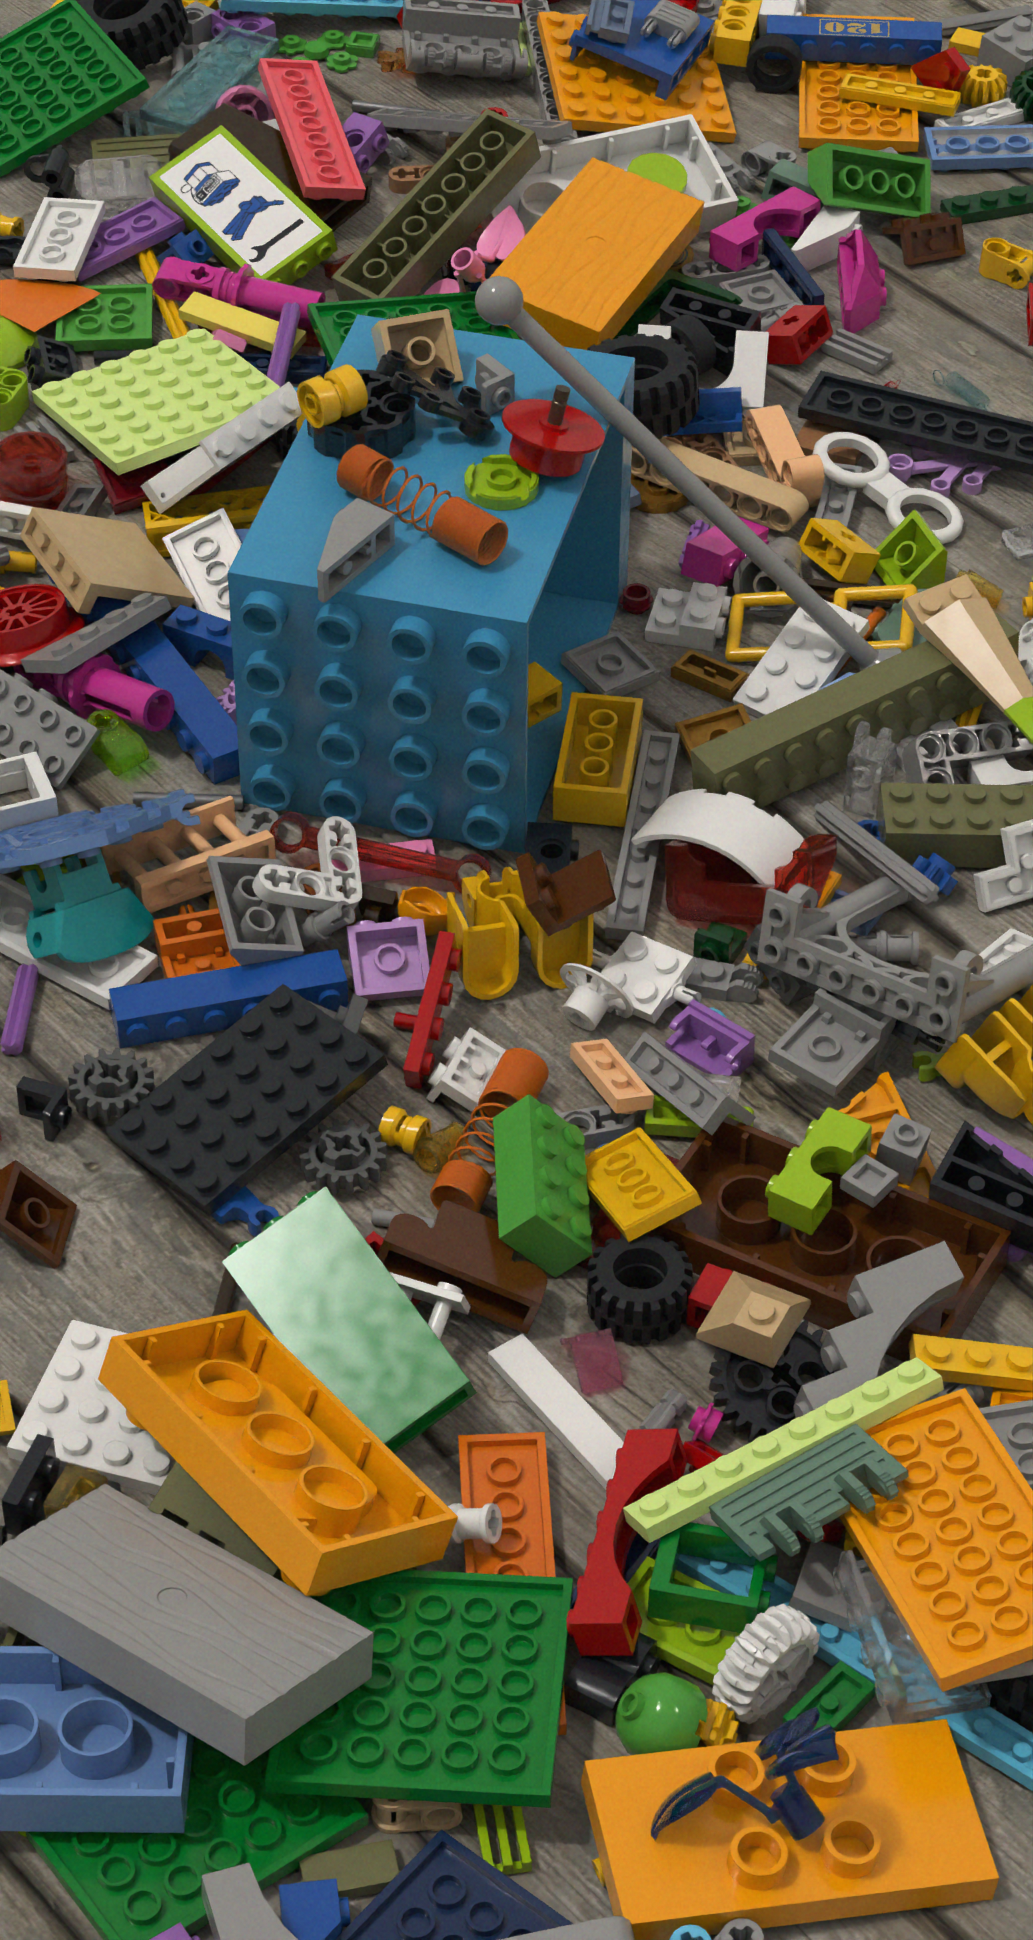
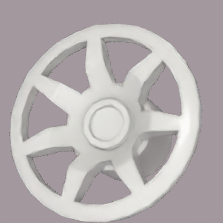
(588, 1000)

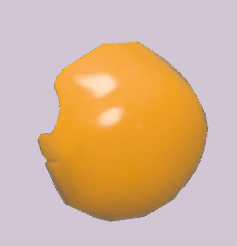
(425, 905)

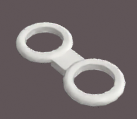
(884, 486)

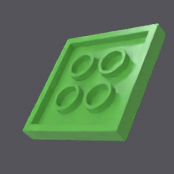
(111, 321)

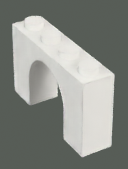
(748, 365)

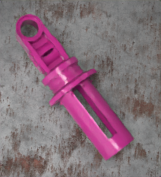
(180, 278)
(100, 686)

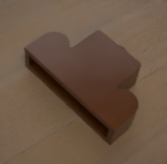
(467, 1253)

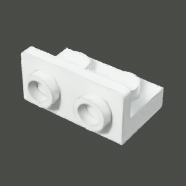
(466, 1070)

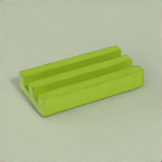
(507, 1866)

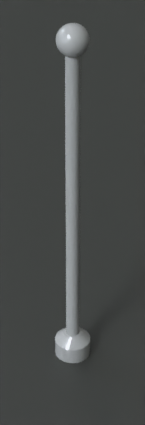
(501, 303)

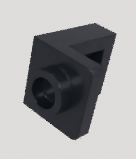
(44, 1103)

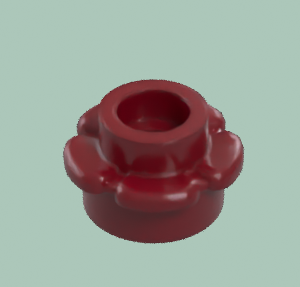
(636, 598)

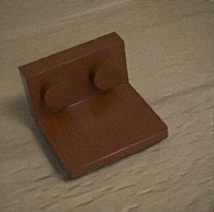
(929, 237)
(568, 894)

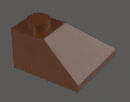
(34, 1213)

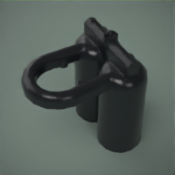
(56, 173)

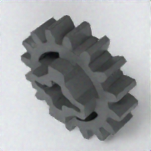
(110, 1084)
(343, 1156)

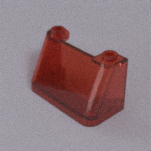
(716, 889)

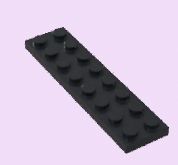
(920, 421)

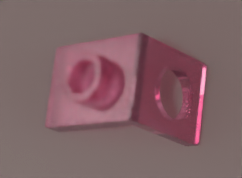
(595, 1360)

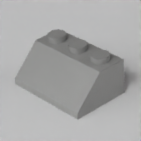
(252, 927)

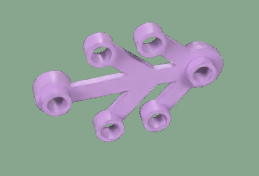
(903, 467)

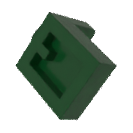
(719, 943)

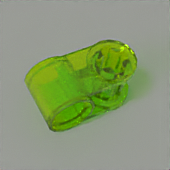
(117, 743)

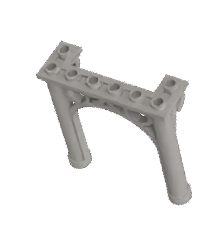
(818, 950)

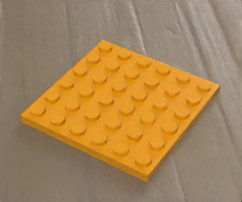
(611, 96)

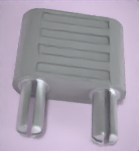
(670, 22)

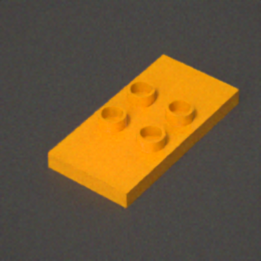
(891, 1838)

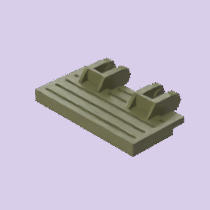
(132, 146)

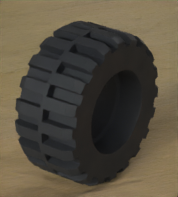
(140, 27)
(663, 380)

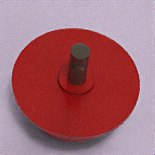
(551, 434)

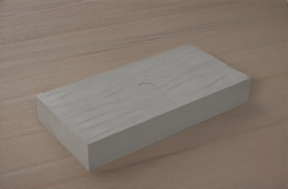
(179, 1623)

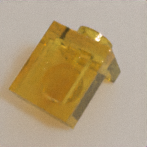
(71, 1486)

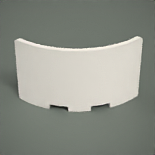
(728, 826)

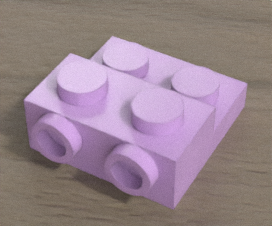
(388, 958)

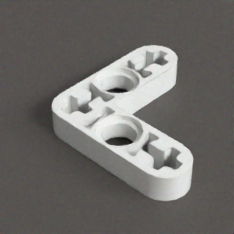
(281, 883)

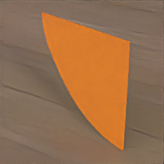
(39, 301)

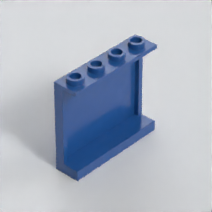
(648, 54)

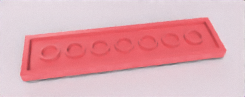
(311, 129)

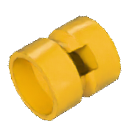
(335, 396)

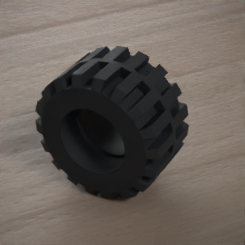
(639, 1312)

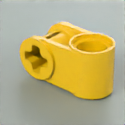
(1004, 262)

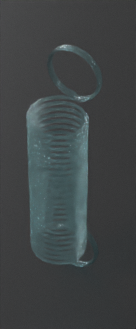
(963, 381)

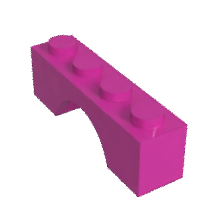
(737, 240)

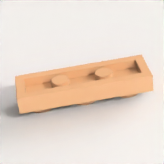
(611, 1076)

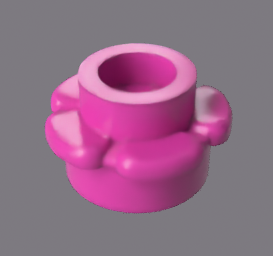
(705, 1423)

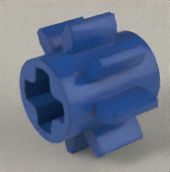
(938, 871)

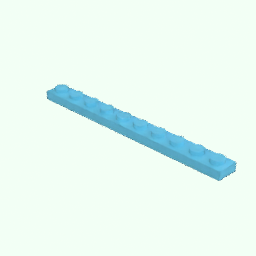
(979, 1731)

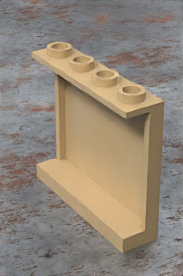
(100, 558)

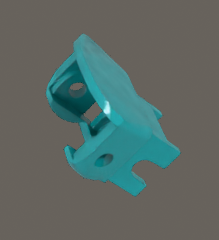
(90, 913)

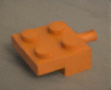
(192, 943)

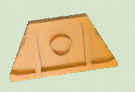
(877, 1109)

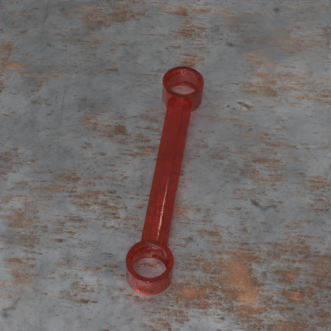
(384, 854)

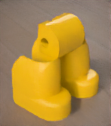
(492, 941)
(997, 1059)

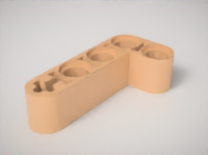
(782, 453)

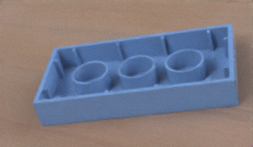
(84, 1752)

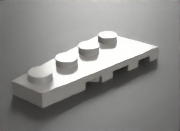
(89, 641)

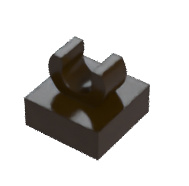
(378, 904)

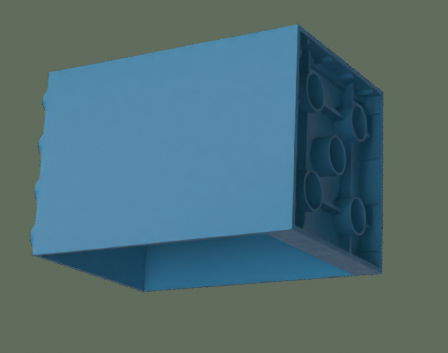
(414, 677)

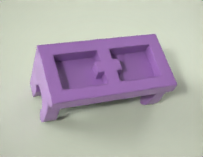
(711, 1041)

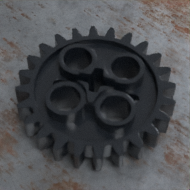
(753, 1406)

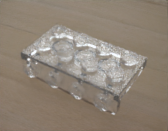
(900, 1672)

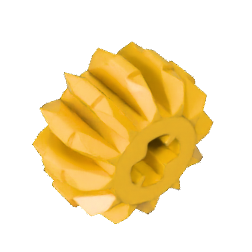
(983, 85)

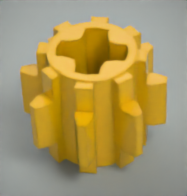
(719, 1727)

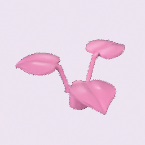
(495, 242)

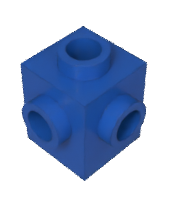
(188, 248)

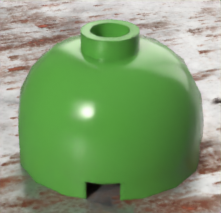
(660, 1714)

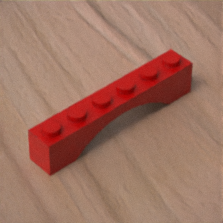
(605, 1609)

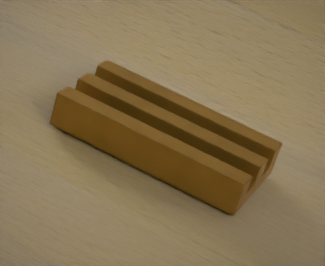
(708, 675)

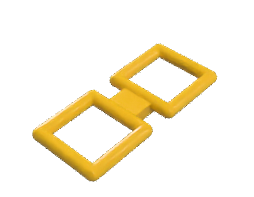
(841, 597)

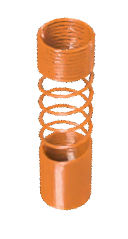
(456, 522)
(515, 1076)

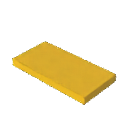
(637, 1184)

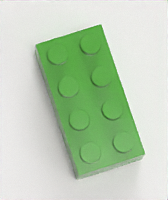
(542, 1186)

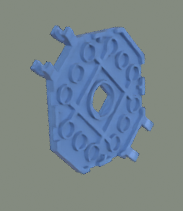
(84, 831)

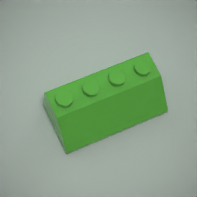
(870, 180)

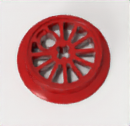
(33, 619)

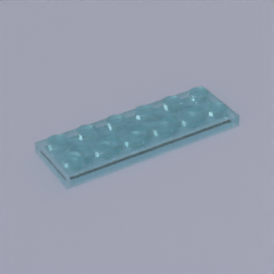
(198, 86)

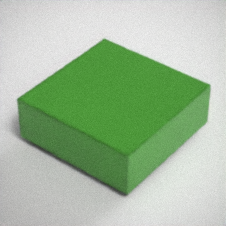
(363, 44)

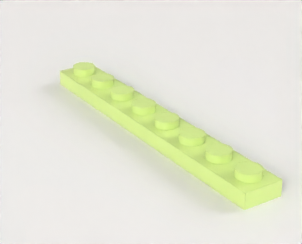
(865, 1406)

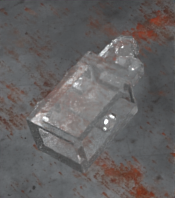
(868, 765)

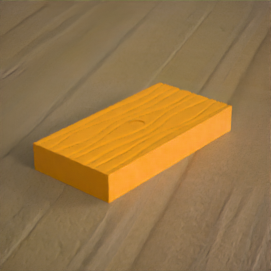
(600, 252)

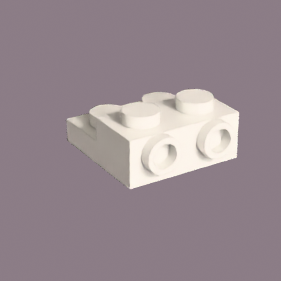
(690, 617)

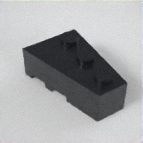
(718, 316)
(986, 1185)

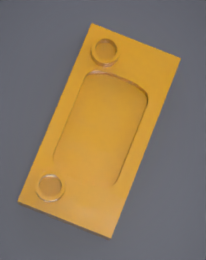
(277, 1451)

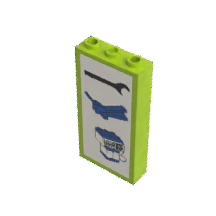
(243, 210)

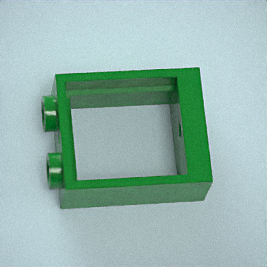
(704, 1606)

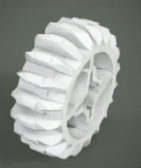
(766, 1662)

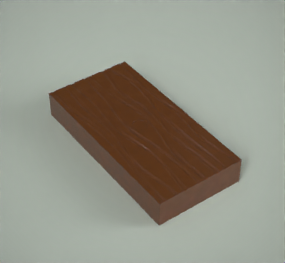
(738, 1235)

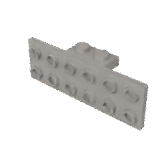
(37, 724)

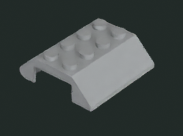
(463, 38)

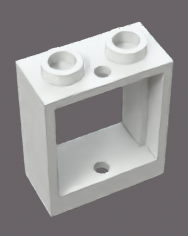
(22, 773)

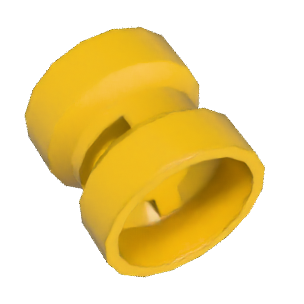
(402, 1129)

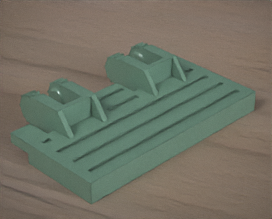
(808, 1494)

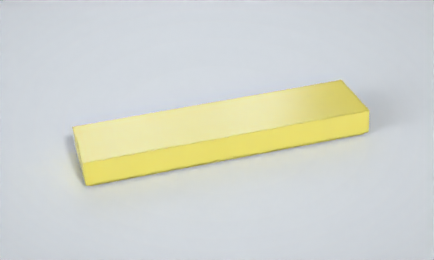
(240, 322)

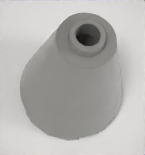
(751, 579)

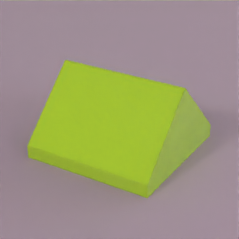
(912, 555)

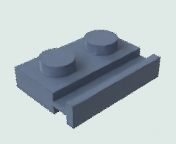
(610, 19)

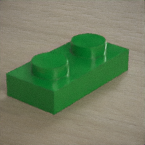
(837, 1696)

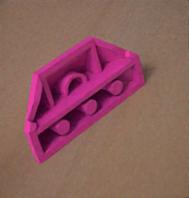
(859, 282)

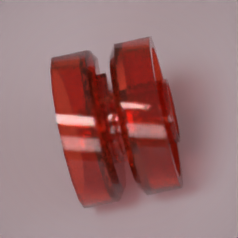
(33, 470)

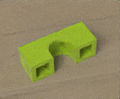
(830, 1145)

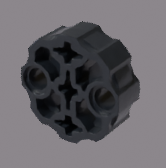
(382, 426)

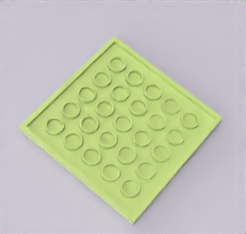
(154, 399)

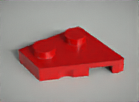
(943, 71)

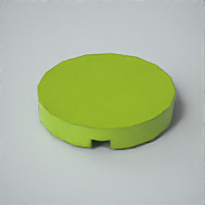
(660, 169)
(500, 483)

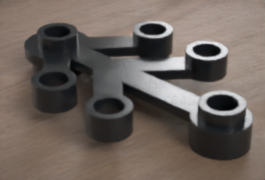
(438, 398)

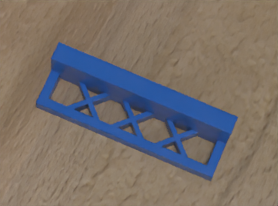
(718, 412)

